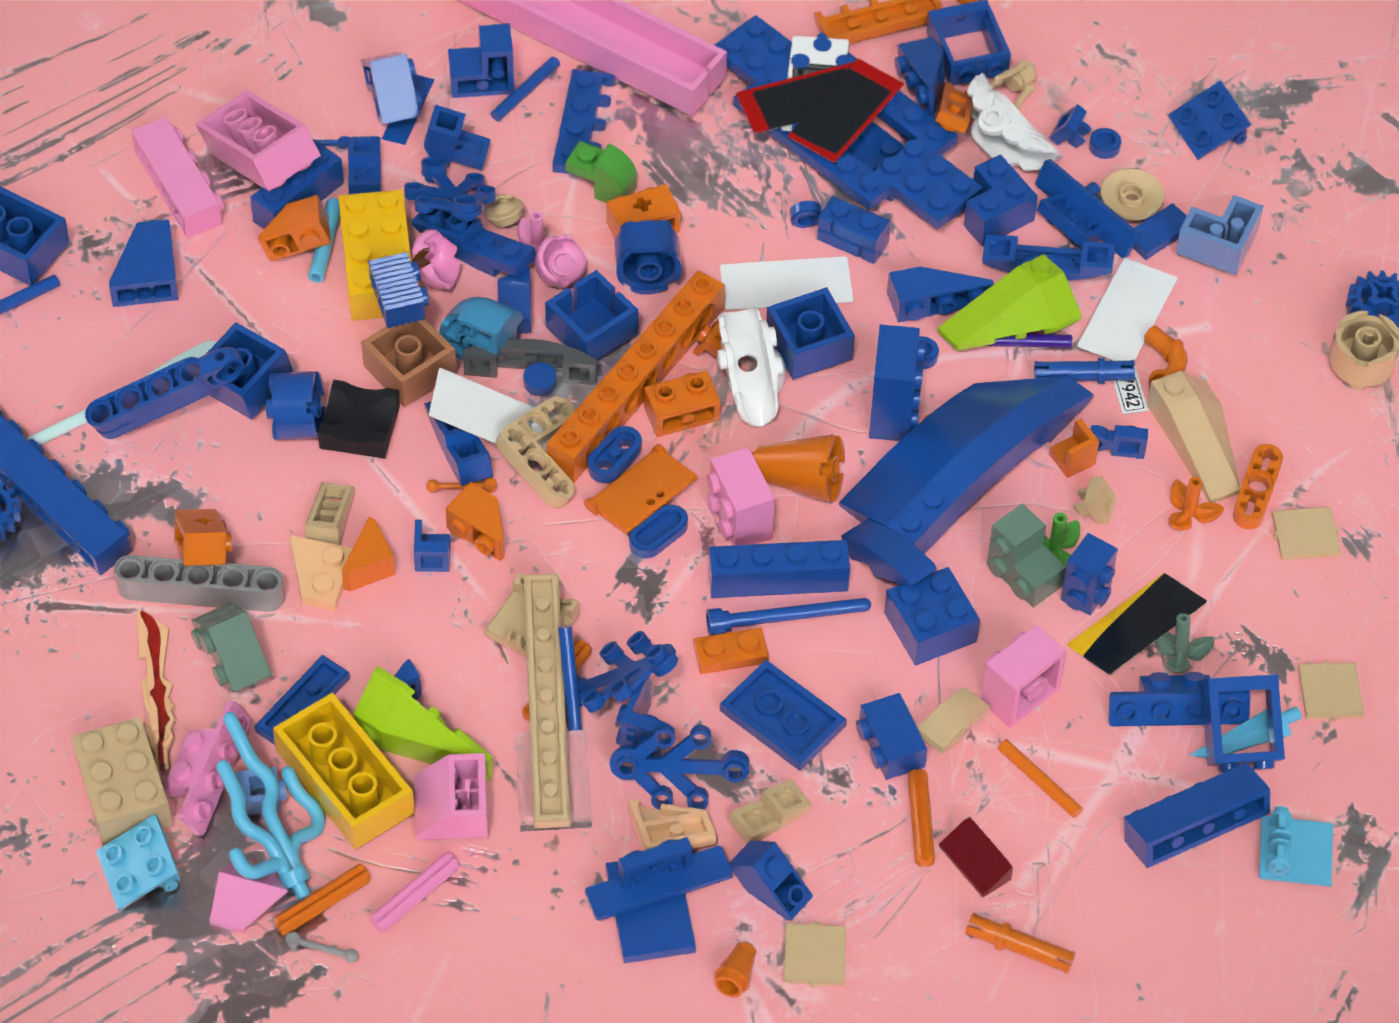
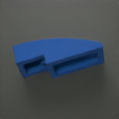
(462, 450)
(887, 553)

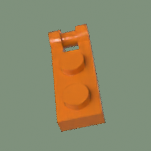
(953, 109)

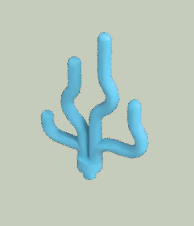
(280, 847)

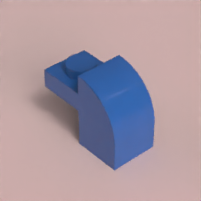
(448, 141)

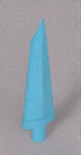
(1252, 732)

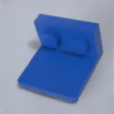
(634, 720)

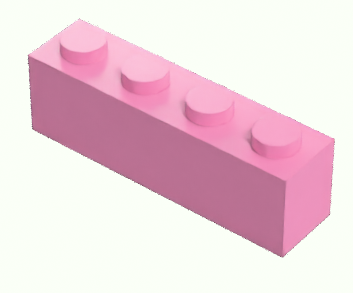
(177, 177)

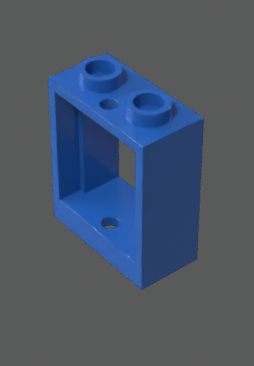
(975, 17)
(1212, 725)

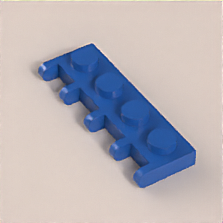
(580, 114)

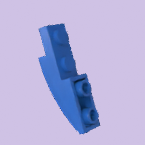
(478, 246)

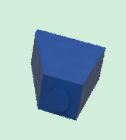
(145, 267)

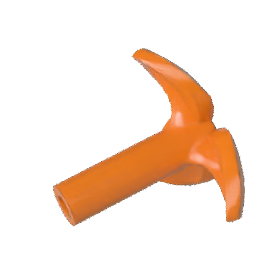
(1187, 499)

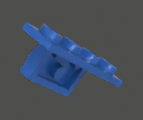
(1080, 212)
(1172, 701)
(657, 876)

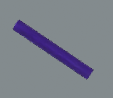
(1036, 340)

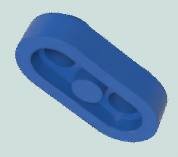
(612, 456)

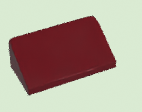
(977, 857)

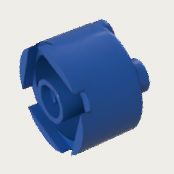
(647, 256)
(295, 404)

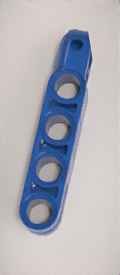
(149, 390)

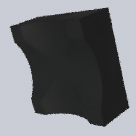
(359, 420)

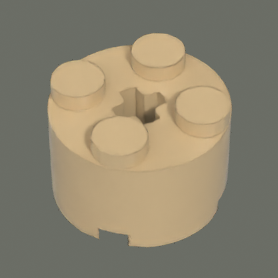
(1364, 349)

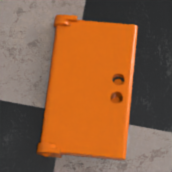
(636, 492)

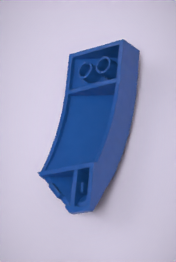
(962, 453)

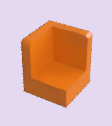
(1077, 451)

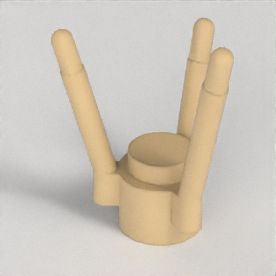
(1018, 79)

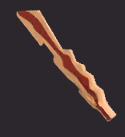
(156, 689)

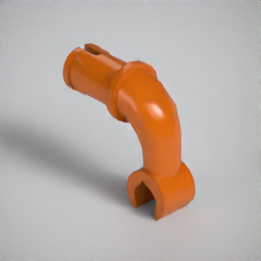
(1171, 349)

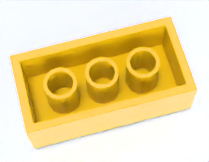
(371, 229)
(344, 770)

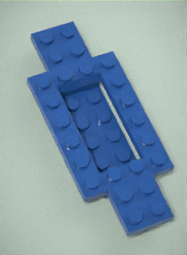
(876, 162)

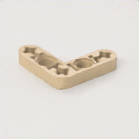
(529, 441)

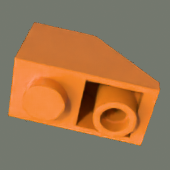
(296, 229)
(477, 519)

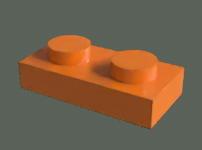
(730, 650)

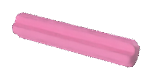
(414, 891)

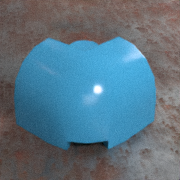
(480, 324)

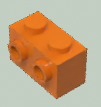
(681, 403)

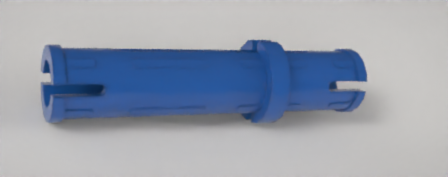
(1087, 370)

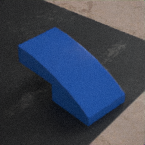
(364, 164)

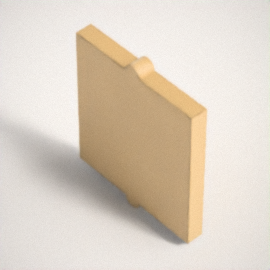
(1306, 533)
(1330, 691)
(815, 954)

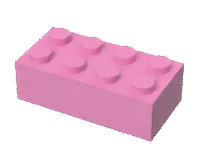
(258, 140)

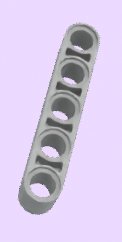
(183, 587)

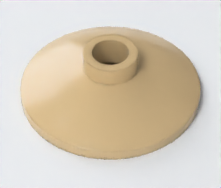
(1132, 193)

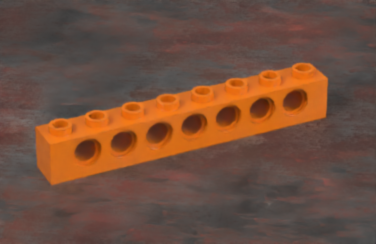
(642, 365)

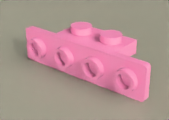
(196, 772)

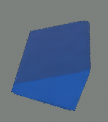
(516, 294)

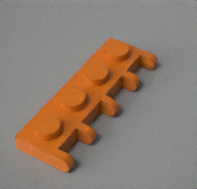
(875, 19)

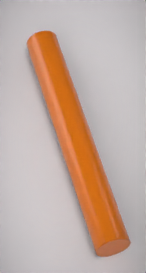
(1040, 778)

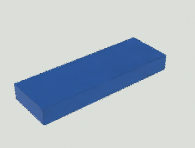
(312, 686)

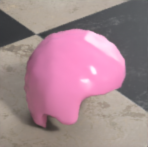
(559, 261)

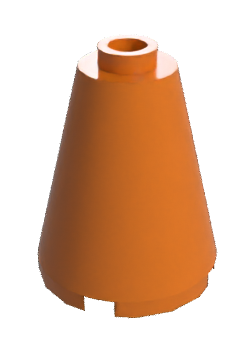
(804, 465)

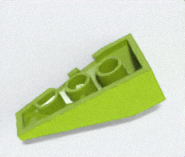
(1022, 302)
(405, 727)

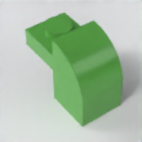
(608, 169)

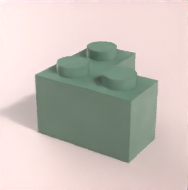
(1021, 558)
(232, 643)

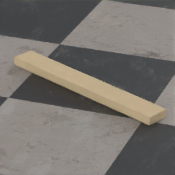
(546, 702)

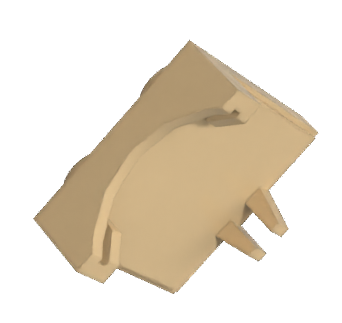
(509, 623)

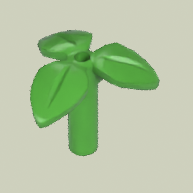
(1062, 536)

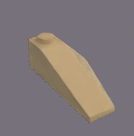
(1197, 430)

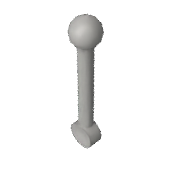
(293, 940)

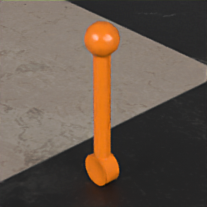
(488, 485)

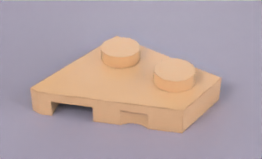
(319, 571)
(671, 822)

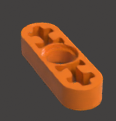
(1255, 473)

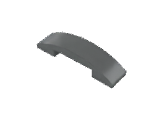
(520, 353)

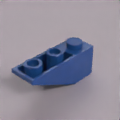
(923, 70)
(931, 292)

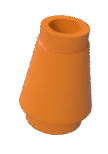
(736, 970)

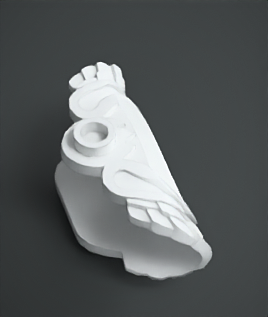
(1004, 130)
(755, 391)

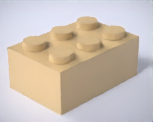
(120, 778)

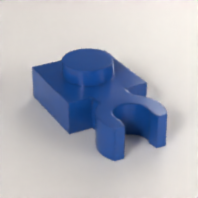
(1123, 441)

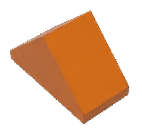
(369, 559)

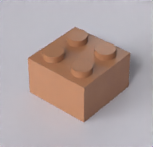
(408, 358)

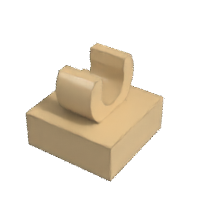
(1097, 500)

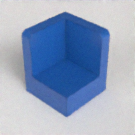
(431, 550)

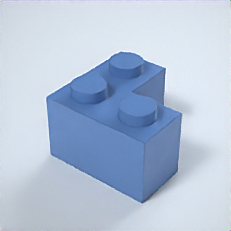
(1220, 240)

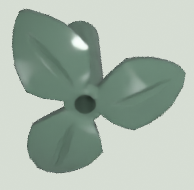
(1180, 647)

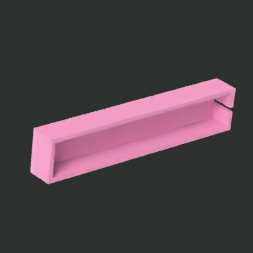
(621, 43)

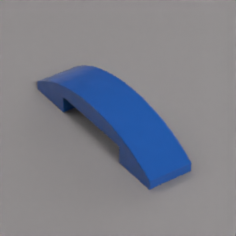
(1089, 262)

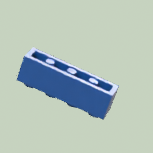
(779, 569)
(1196, 815)

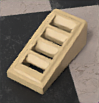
(329, 517)

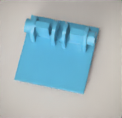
(1295, 849)
(138, 862)

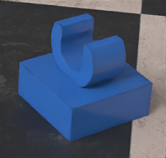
(1070, 126)

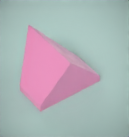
(243, 900)

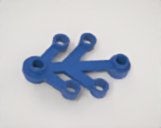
(461, 204)
(658, 660)
(674, 765)

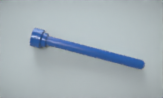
(721, 621)

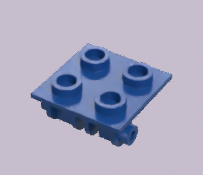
(1210, 120)

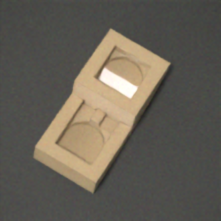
(952, 718)
(771, 813)

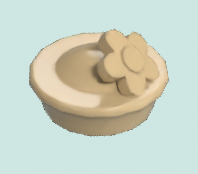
(505, 210)

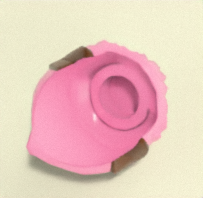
(436, 259)

